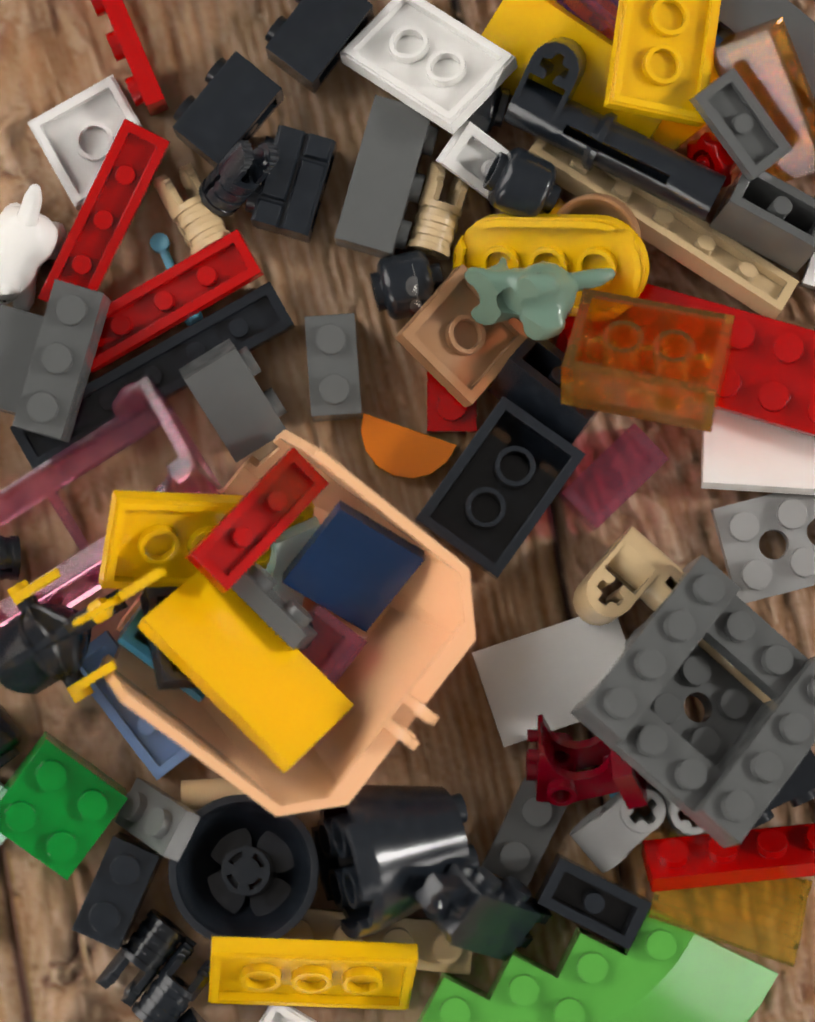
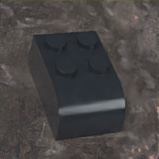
(499, 487)

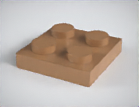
(455, 346)

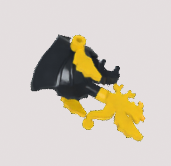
(53, 640)

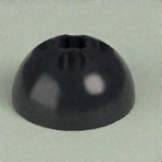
(219, 867)

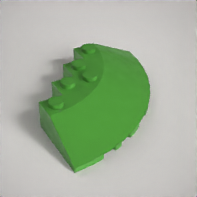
(659, 979)

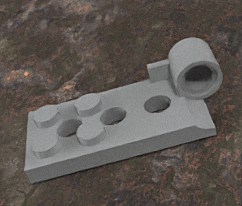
(739, 532)

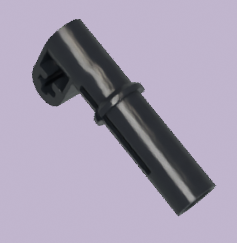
(551, 114)

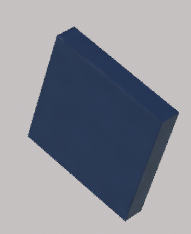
(353, 566)

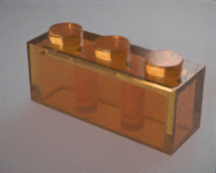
(776, 78)

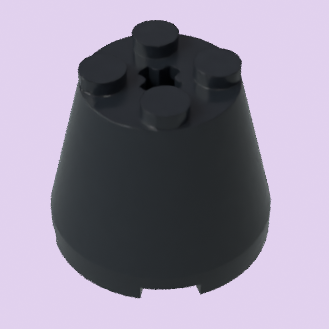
(386, 848)

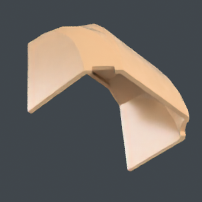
(388, 682)

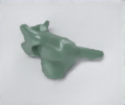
(535, 294)

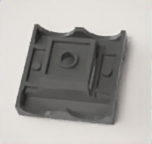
(742, 749)

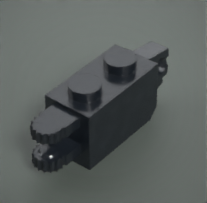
(481, 910)

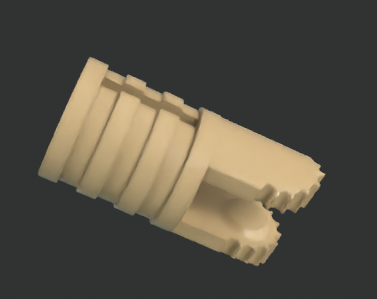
(193, 219)
(437, 219)

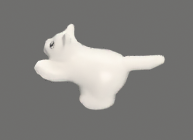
(25, 245)

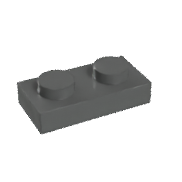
(741, 124)
(286, 618)
(157, 819)
(523, 835)

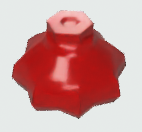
(712, 154)

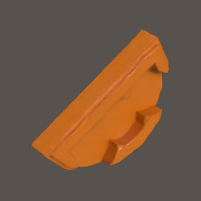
(403, 450)

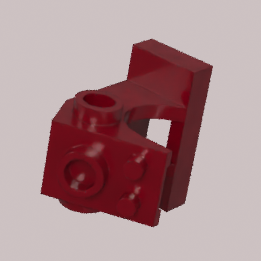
(556, 763)

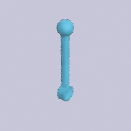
(160, 244)

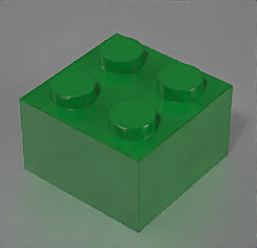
(58, 805)

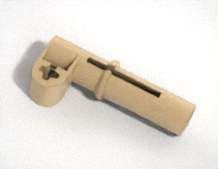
(647, 577)

